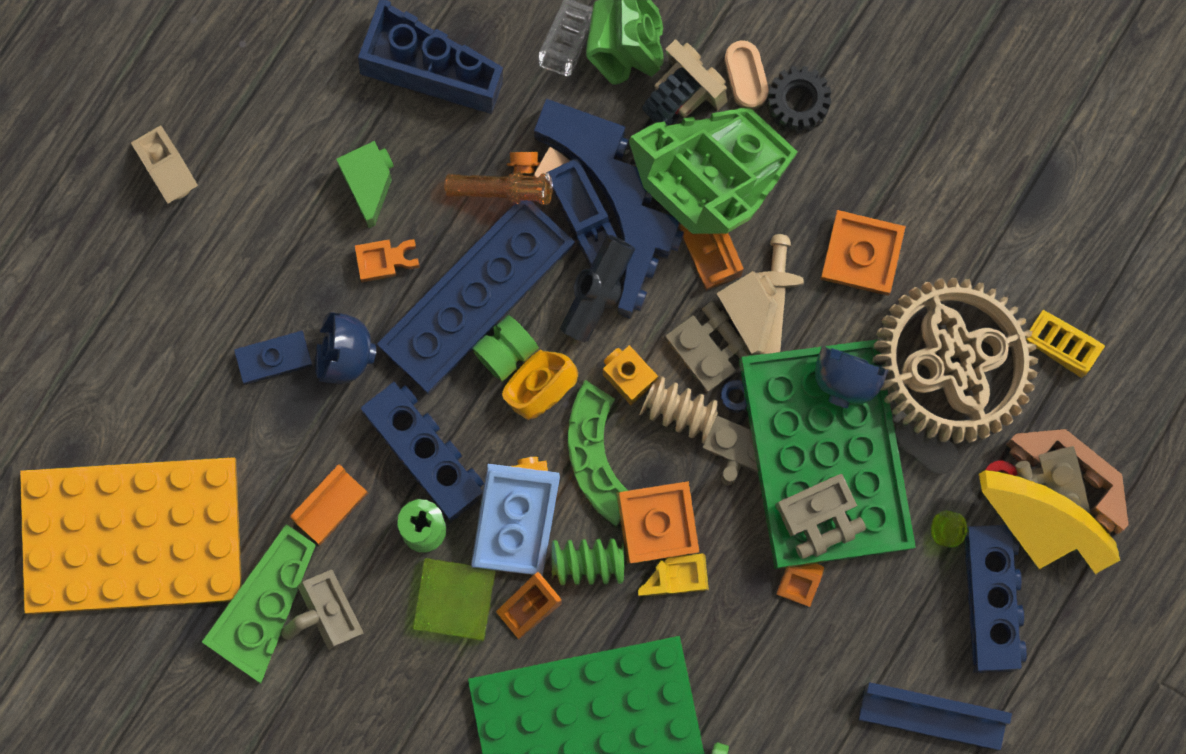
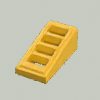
(1082, 340)

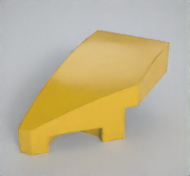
(677, 575)

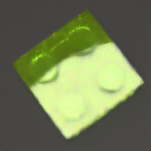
(454, 599)

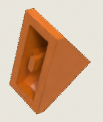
(529, 605)

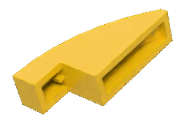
(1048, 522)

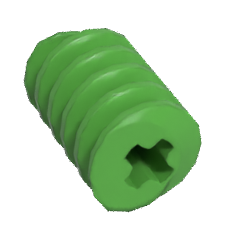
(414, 514)
(587, 561)

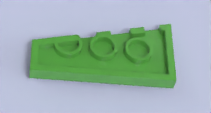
(257, 613)

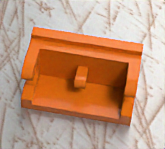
(713, 257)

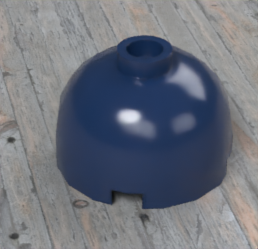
(343, 350)
(847, 377)

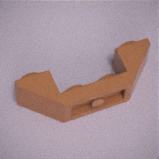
(1111, 507)

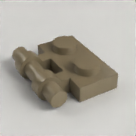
(700, 352)
(1060, 473)
(815, 506)

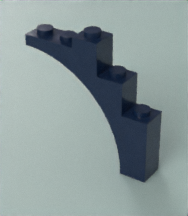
(596, 146)

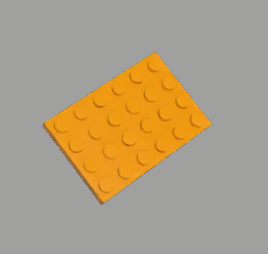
(130, 535)

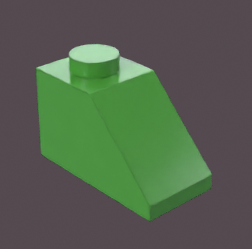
(367, 178)

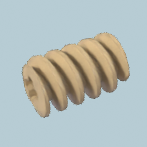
(680, 408)

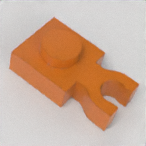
(379, 260)

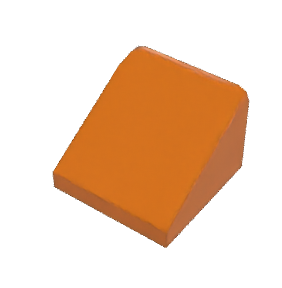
(800, 583)

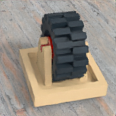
(684, 86)

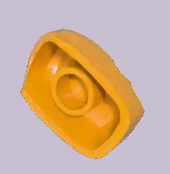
(540, 383)

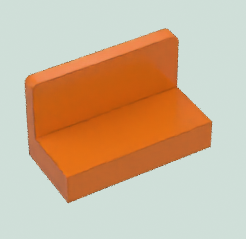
(328, 505)

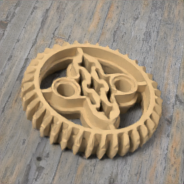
(959, 344)

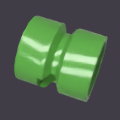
(505, 348)

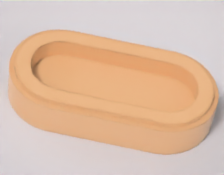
(746, 75)

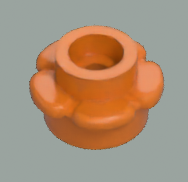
(524, 161)

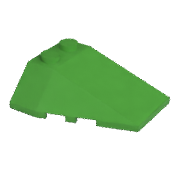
(711, 169)

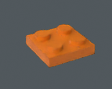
(863, 253)
(657, 522)

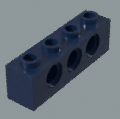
(382, 412)
(986, 654)

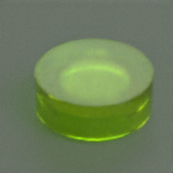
(948, 529)

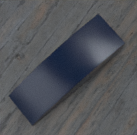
(581, 208)

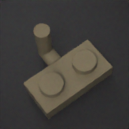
(732, 444)
(327, 610)

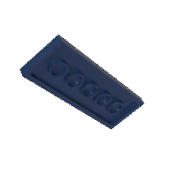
(475, 294)

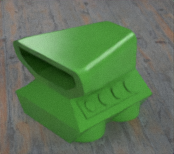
(625, 37)

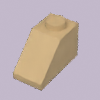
(164, 164)
(751, 309)

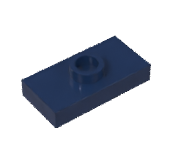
(273, 357)

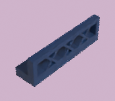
(933, 716)

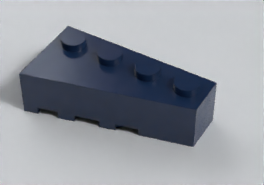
(427, 61)

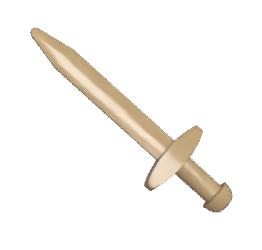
(781, 281)

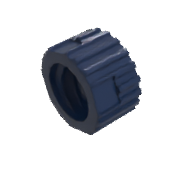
(730, 406)

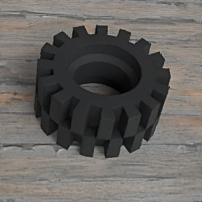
(798, 79)

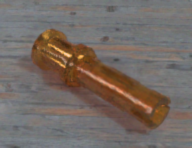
(513, 187)

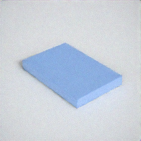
(515, 519)

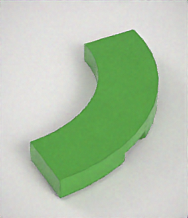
(588, 451)

